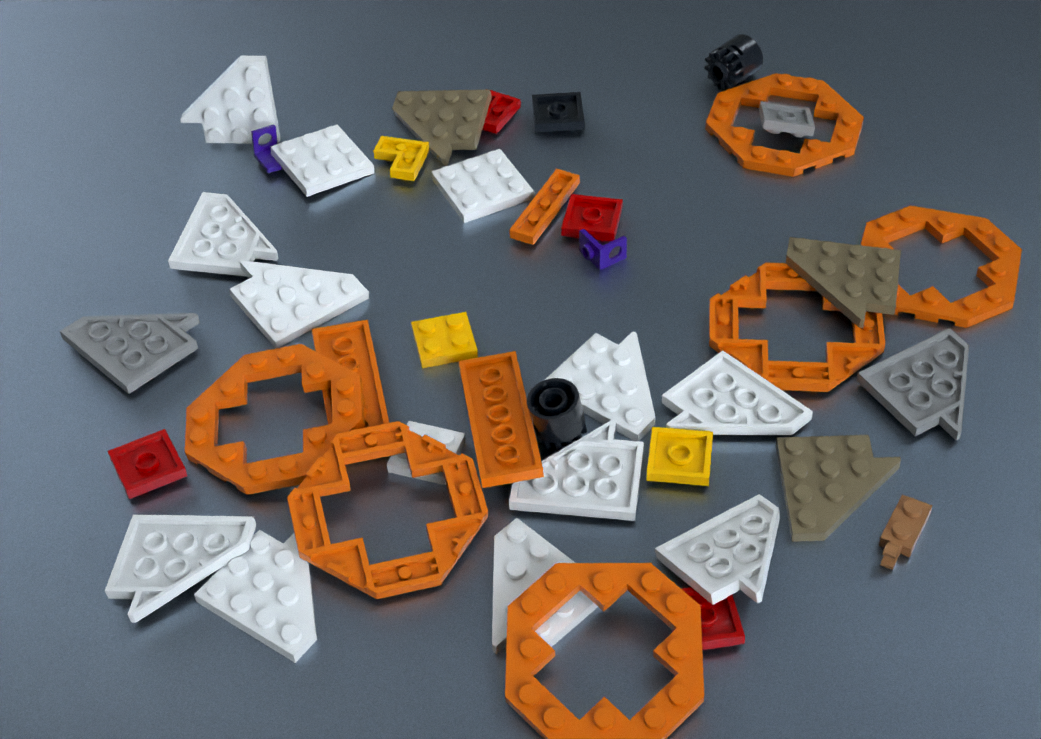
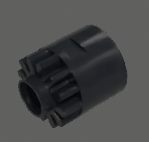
(734, 61)
(556, 412)

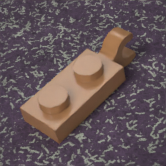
(903, 529)

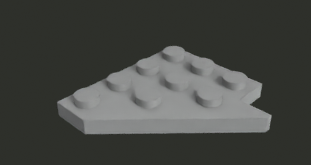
(132, 346)
(923, 383)

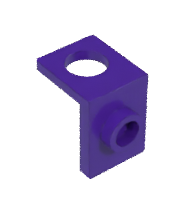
(263, 152)
(599, 254)

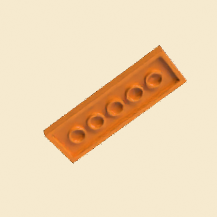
(353, 348)
(500, 420)

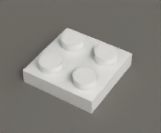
(452, 439)

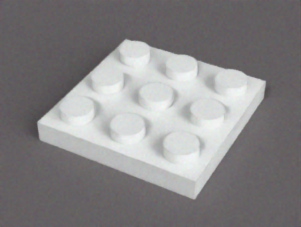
(322, 160)
(482, 185)

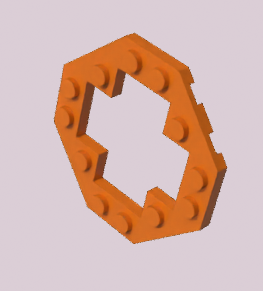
(783, 162)
(998, 275)
(750, 292)
(231, 390)
(349, 558)
(603, 586)

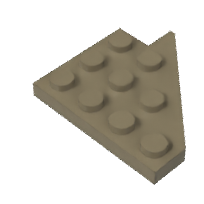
(444, 118)
(848, 275)
(828, 480)

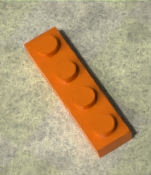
(544, 206)

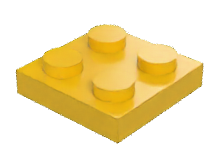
(444, 339)
(680, 456)

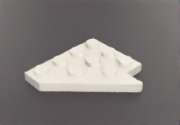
(236, 104)
(219, 239)
(294, 299)
(612, 383)
(733, 401)
(586, 479)
(726, 551)
(171, 554)
(519, 561)
(266, 595)

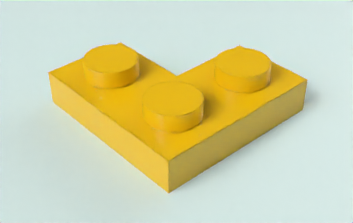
(405, 153)

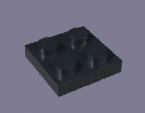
(558, 112)

